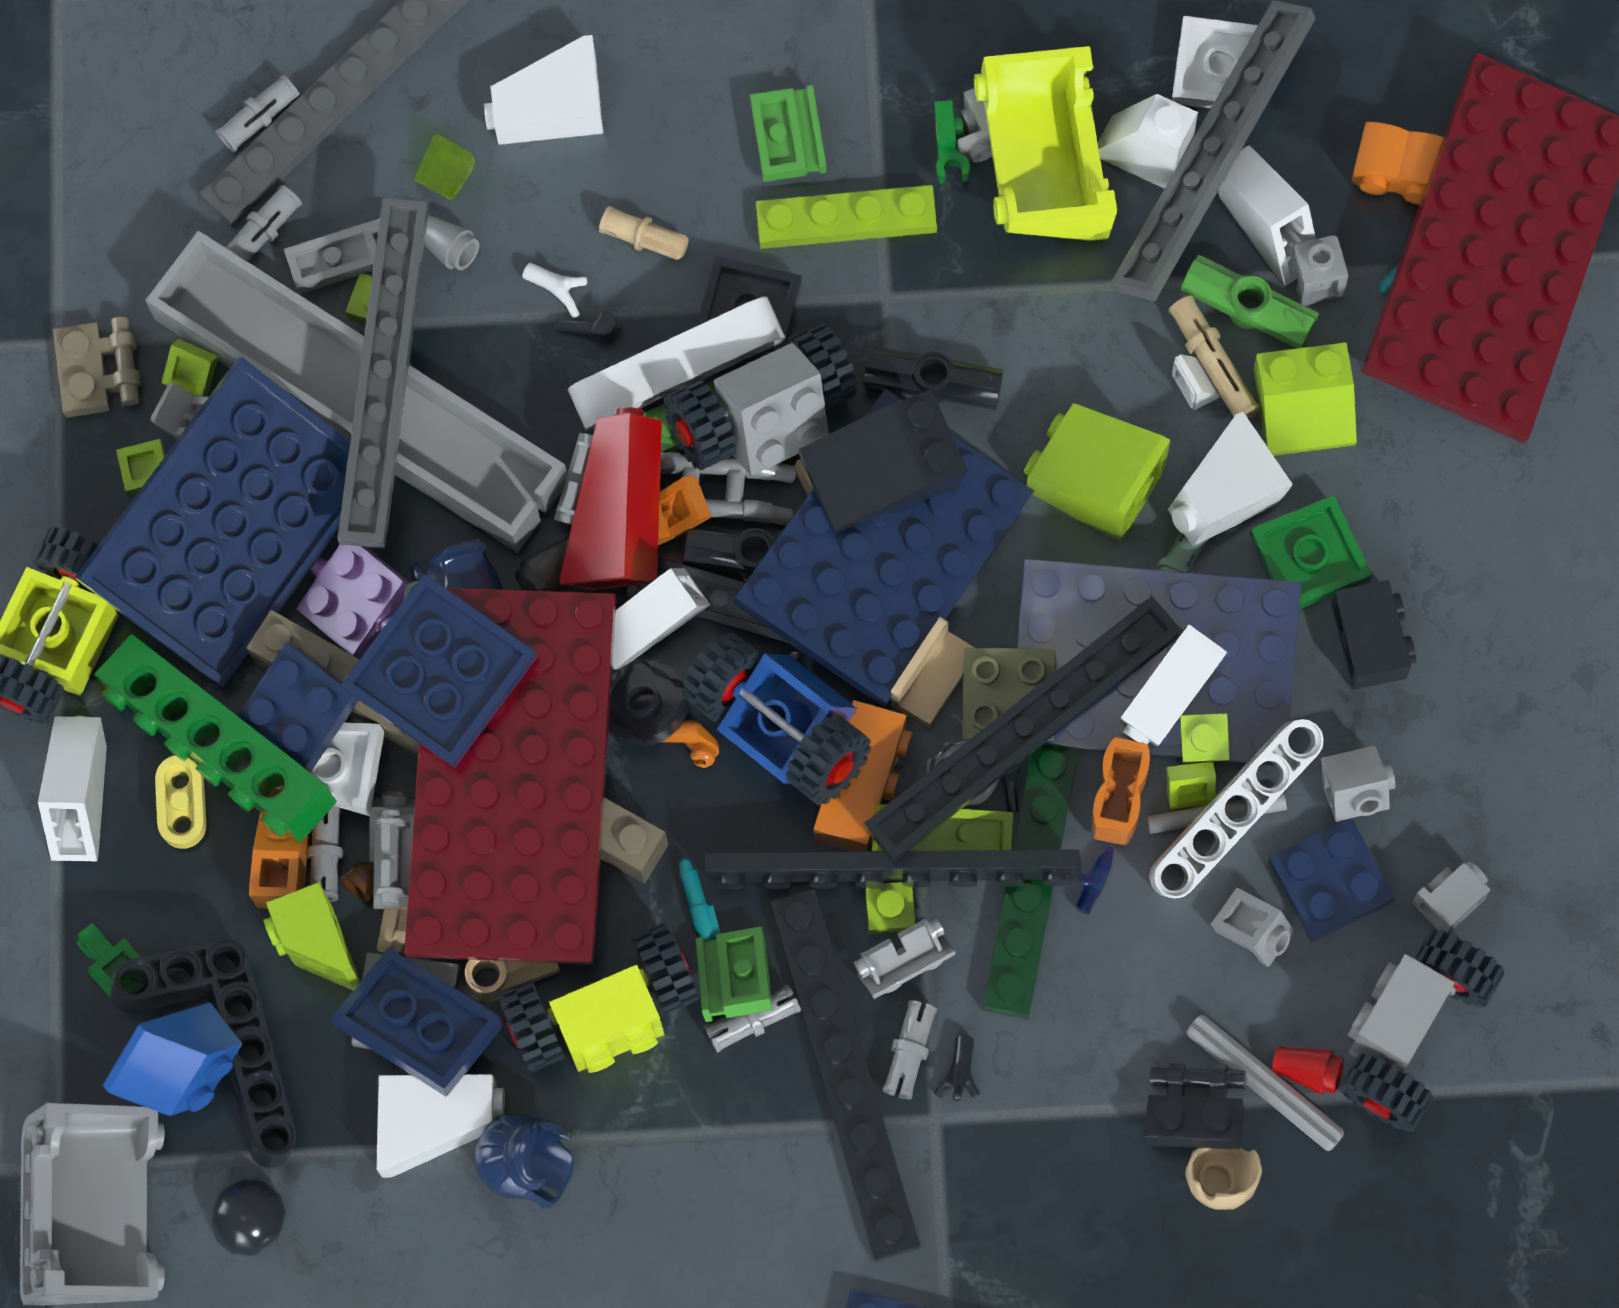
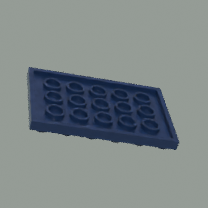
(225, 523)
(878, 588)
(1247, 617)

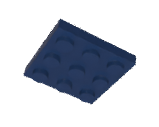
(439, 670)

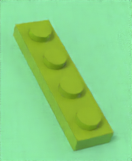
(846, 217)

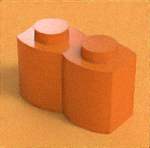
(1395, 161)
(1118, 798)

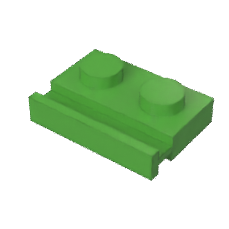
(787, 133)
(734, 974)

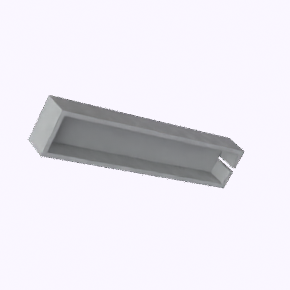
(443, 441)

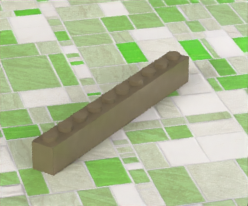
(626, 839)

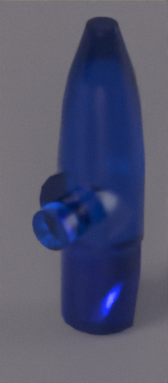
(1095, 881)

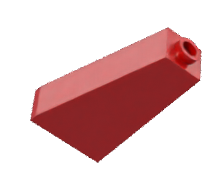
(617, 506)

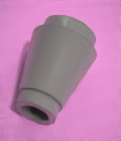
(451, 243)

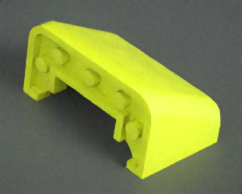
(1045, 145)

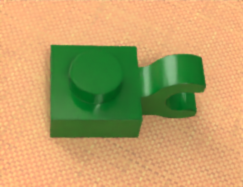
(948, 132)
(107, 959)

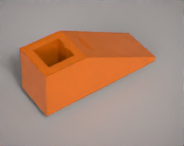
(276, 865)

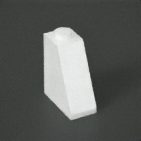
(549, 97)
(1149, 138)
(1267, 212)
(1230, 484)
(655, 614)
(1171, 687)
(73, 788)
(424, 1124)

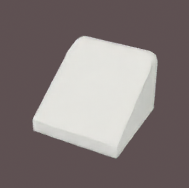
(1193, 381)

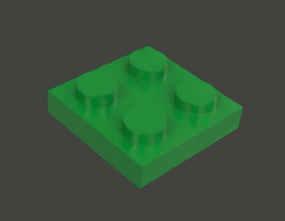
(1313, 549)

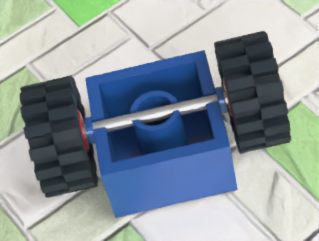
(779, 716)

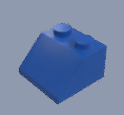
(175, 1061)

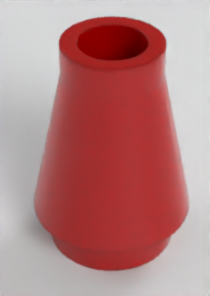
(1309, 1067)

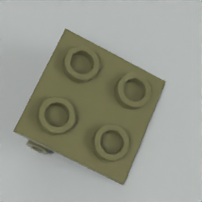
(998, 680)

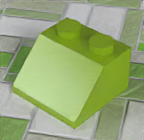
(1306, 398)
(310, 934)

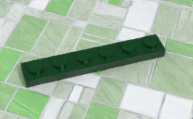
(1027, 906)

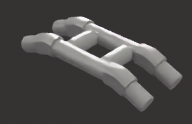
(733, 505)

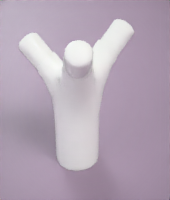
(556, 284)

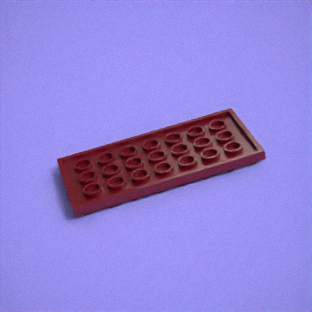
(1498, 249)
(516, 829)

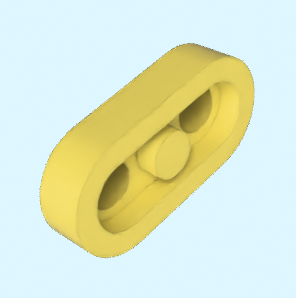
(180, 804)

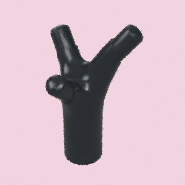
(960, 1071)

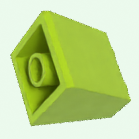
(1097, 469)

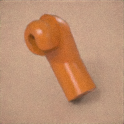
(699, 740)

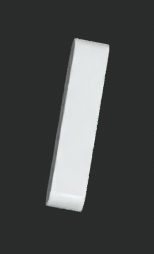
(678, 362)
(1257, 800)

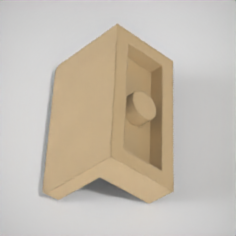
(931, 676)

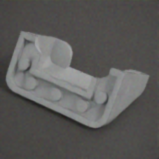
(87, 1204)

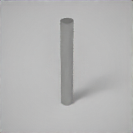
(1182, 818)

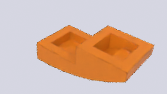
(681, 508)

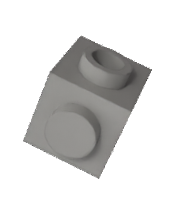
(1357, 783)

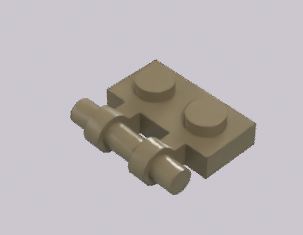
(82, 367)

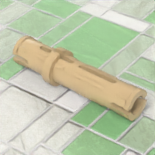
(1204, 343)

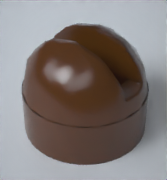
(360, 881)

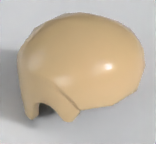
(1223, 1176)

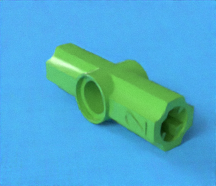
(1223, 290)

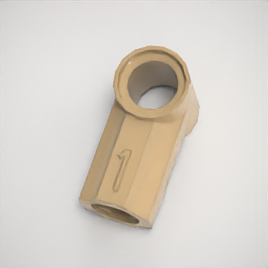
(511, 975)

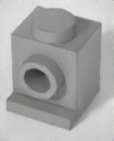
(1452, 896)

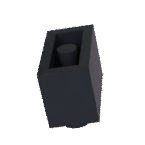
(1373, 634)

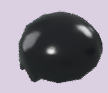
(247, 1216)

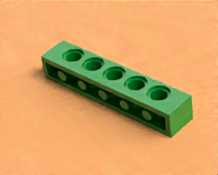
(137, 668)

